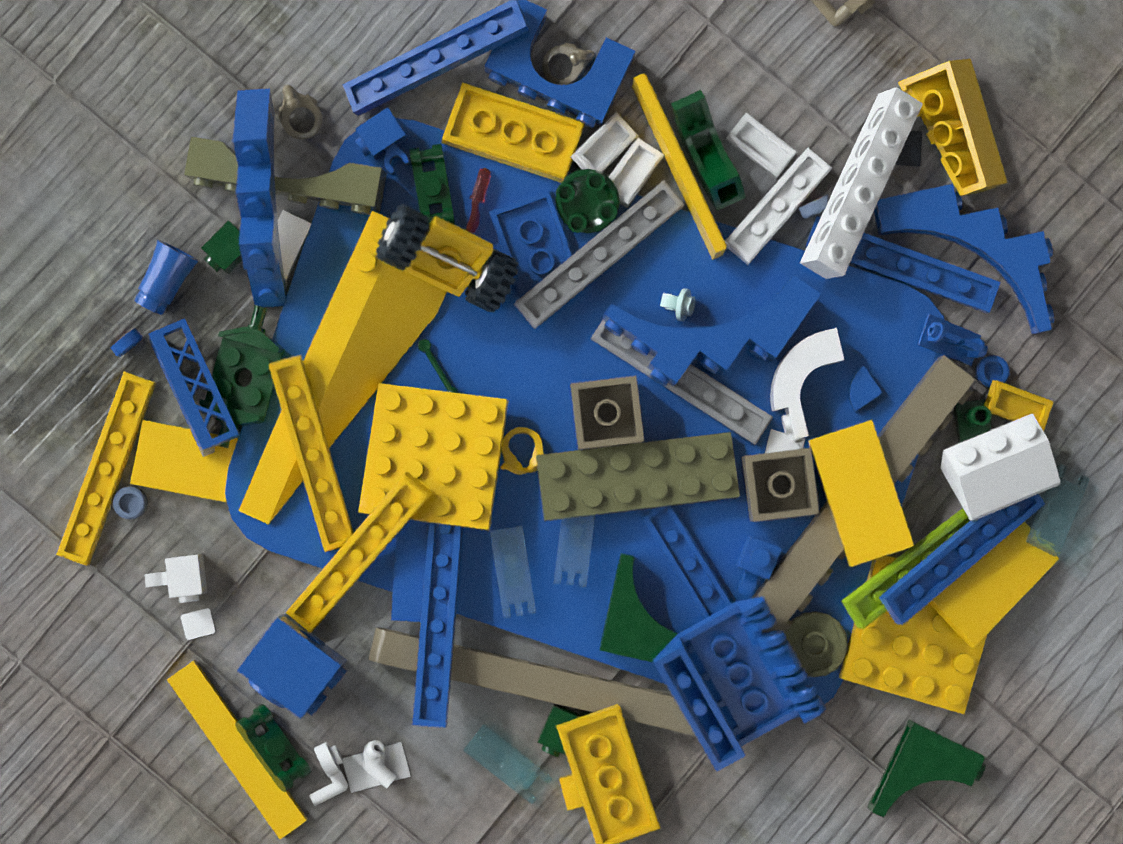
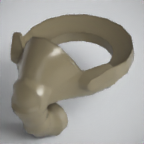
(580, 61)
(293, 100)

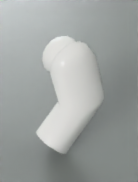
(374, 763)

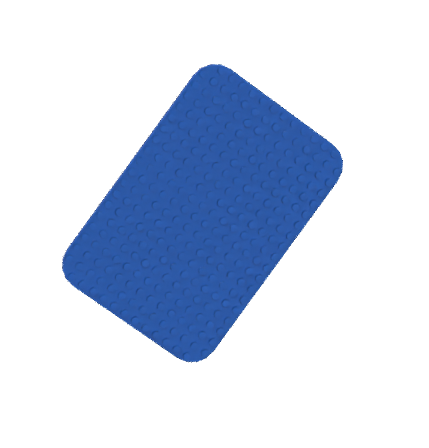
(534, 369)

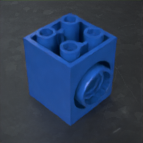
(292, 667)

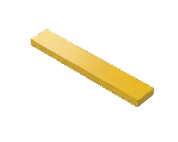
(679, 166)
(312, 451)
(106, 468)
(359, 552)
(219, 727)

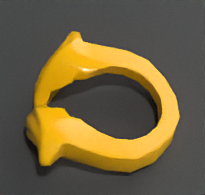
(511, 462)

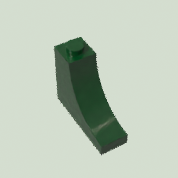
(628, 625)
(924, 758)

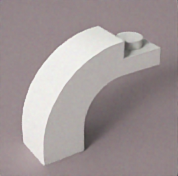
(804, 357)

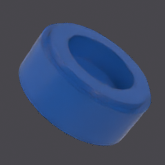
(126, 343)
(991, 369)

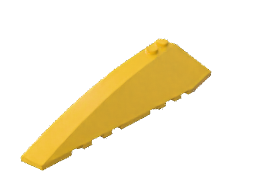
(358, 343)

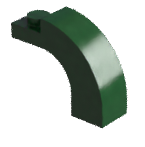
(706, 151)

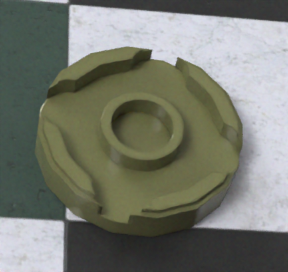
(817, 642)

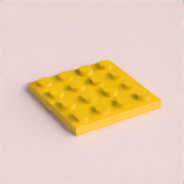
(443, 442)
(914, 659)

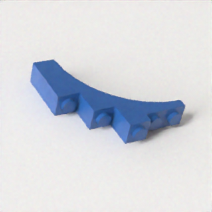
(257, 196)
(982, 232)
(717, 346)

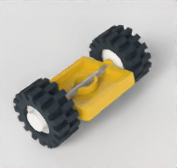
(447, 258)

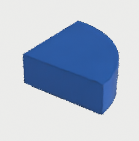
(862, 389)

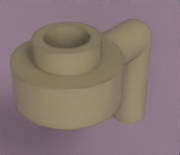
(838, 16)

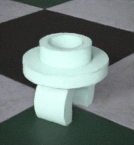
(683, 305)

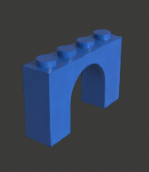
(587, 98)

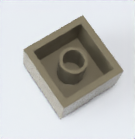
(607, 412)
(780, 485)

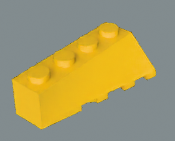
(958, 125)

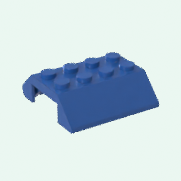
(736, 679)

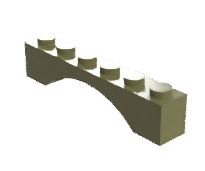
(351, 185)

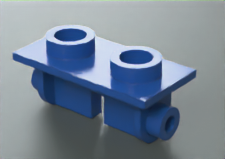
(951, 340)

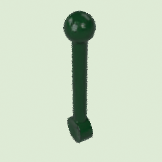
(424, 346)

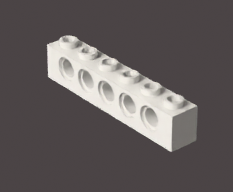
(861, 183)

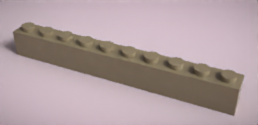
(900, 440)

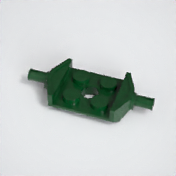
(242, 350)

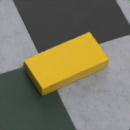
(1014, 403)

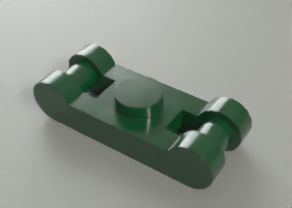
(433, 185)
(272, 748)

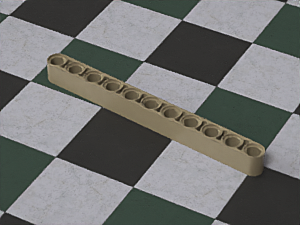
(537, 681)

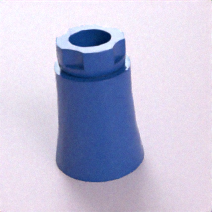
(164, 277)

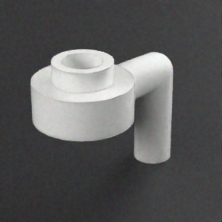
(330, 760)

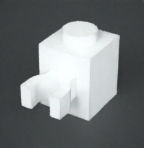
(183, 576)

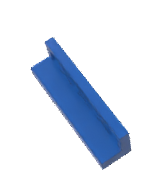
(181, 392)

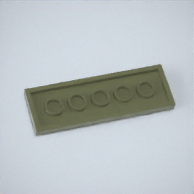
(637, 476)

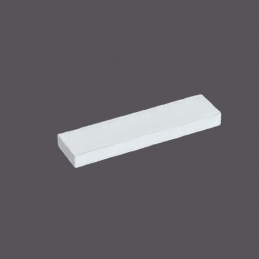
(777, 206)

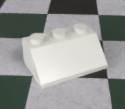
(1000, 467)

